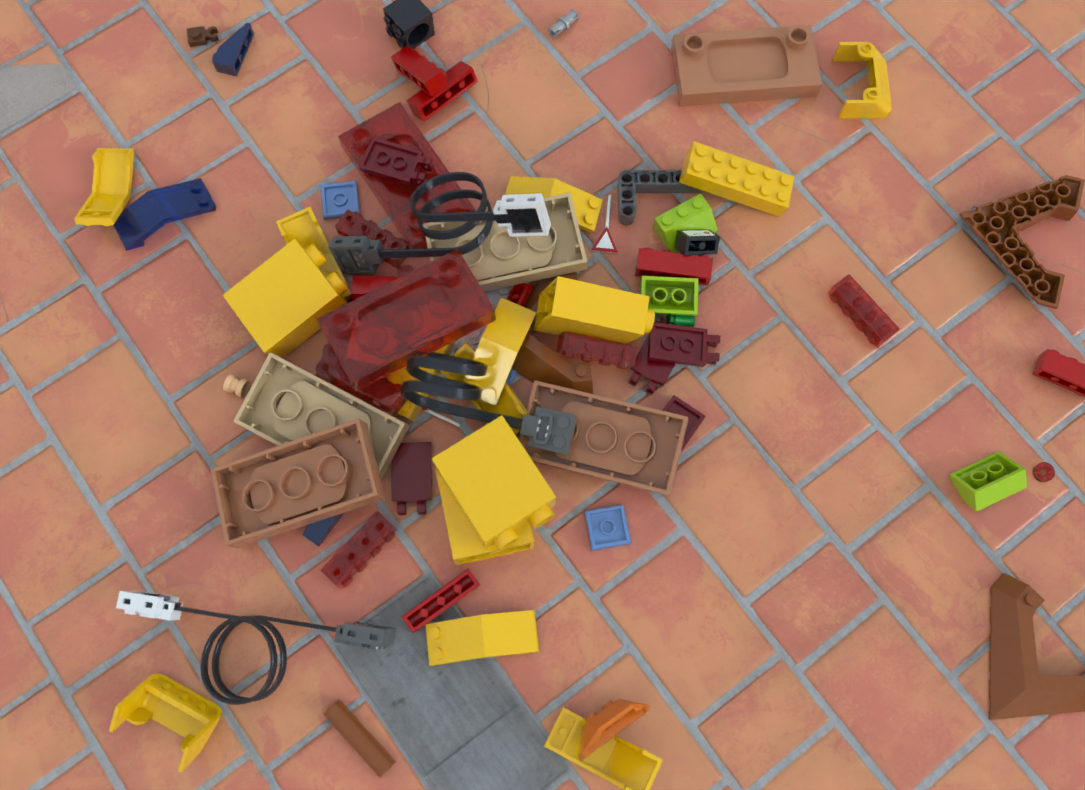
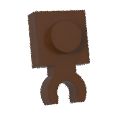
(199, 35)

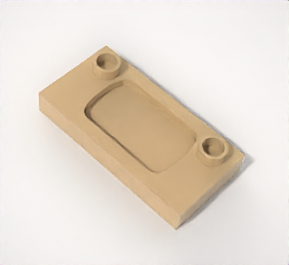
(521, 259)
(295, 403)

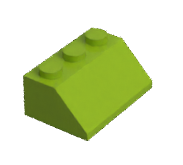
(690, 215)
(671, 294)
(989, 480)

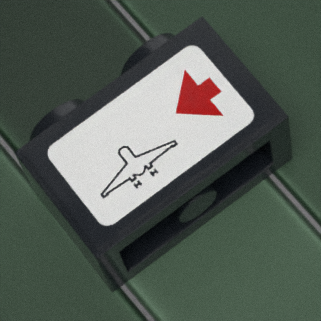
(697, 242)

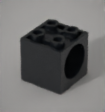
(409, 22)

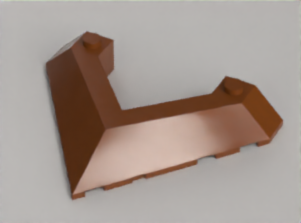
(1002, 220)
(542, 364)
(1015, 680)

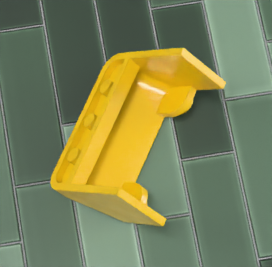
(877, 98)
(172, 707)

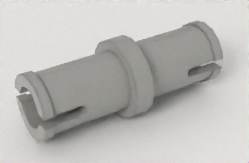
(563, 23)

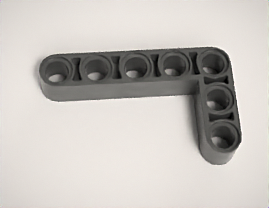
(653, 185)

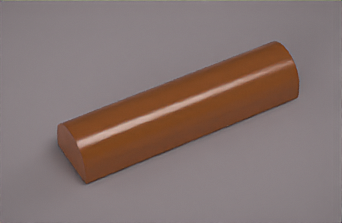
(359, 737)

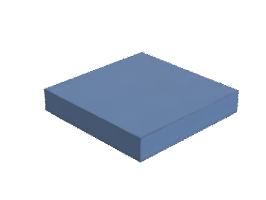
(338, 198)
(607, 527)

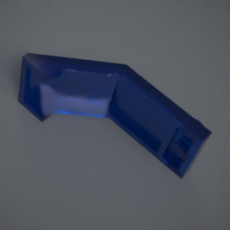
(161, 207)

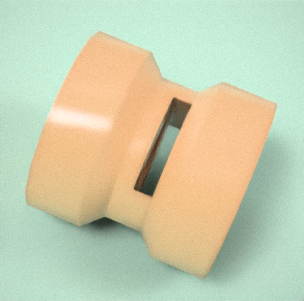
(236, 385)

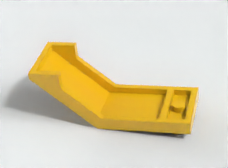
(110, 187)
(585, 205)
(306, 230)
(500, 347)
(508, 401)
(482, 637)
(614, 761)

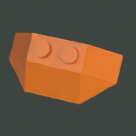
(608, 723)

